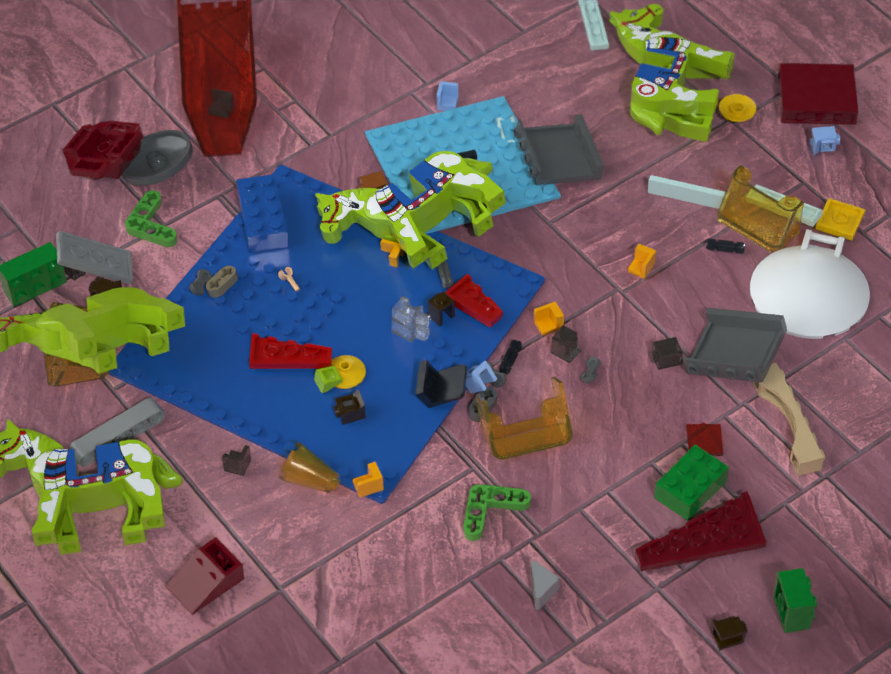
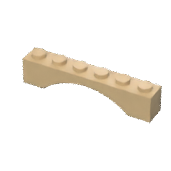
(805, 453)

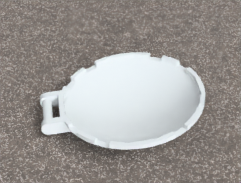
(811, 288)

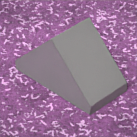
(544, 584)

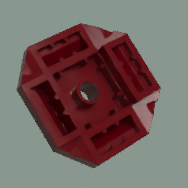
(103, 149)

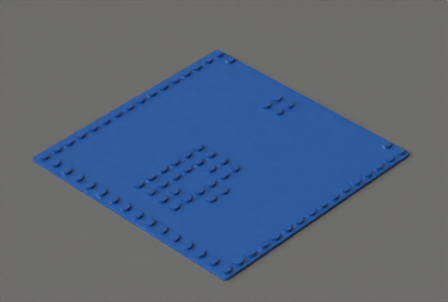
(340, 305)

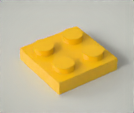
(840, 219)

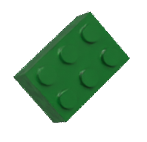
(31, 274)
(691, 482)

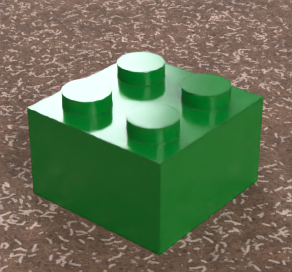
(794, 600)

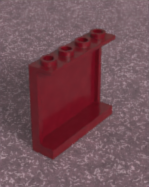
(818, 93)

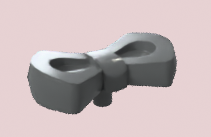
(203, 277)
(590, 374)
(501, 377)

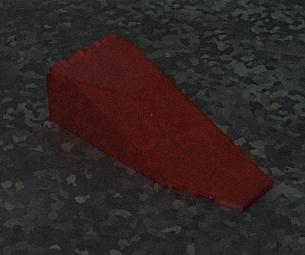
(219, 55)

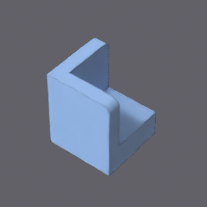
(447, 96)

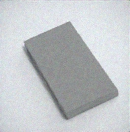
(94, 257)

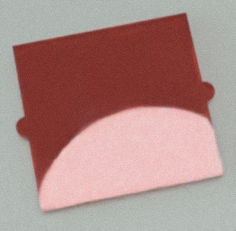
(706, 437)

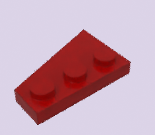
(473, 301)

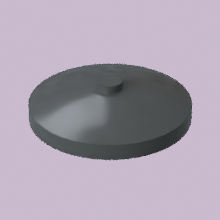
(159, 158)

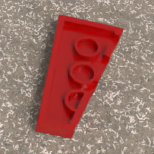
(275, 354)

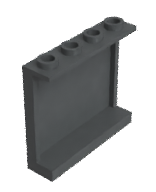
(559, 152)
(737, 345)

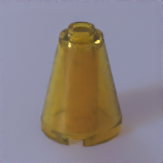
(309, 470)

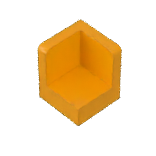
(394, 249)
(643, 261)
(548, 318)
(369, 483)

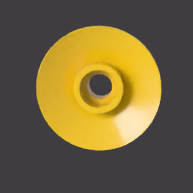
(737, 108)
(352, 374)

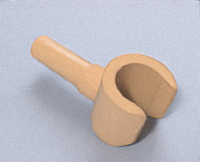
(282, 276)

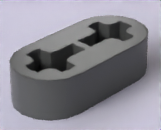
(491, 402)

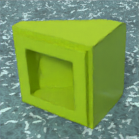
(327, 378)

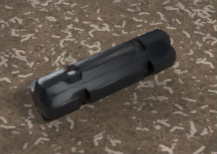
(725, 246)
(510, 356)

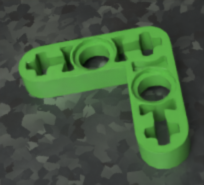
(144, 223)
(487, 500)

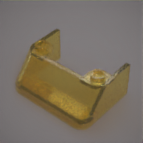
(529, 435)

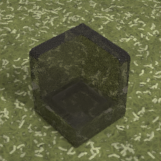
(222, 103)
(237, 462)

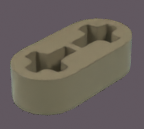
(221, 281)

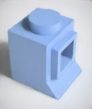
(824, 139)
(478, 377)

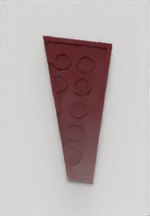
(712, 534)

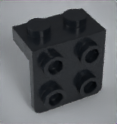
(442, 386)

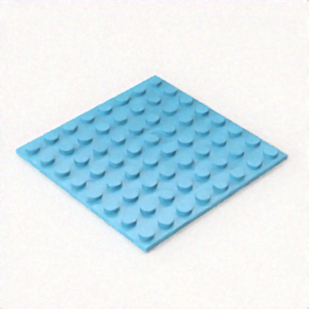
(459, 130)

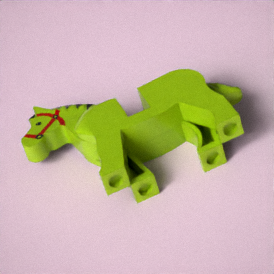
(92, 336)

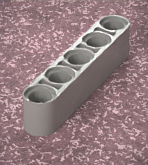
(121, 428)

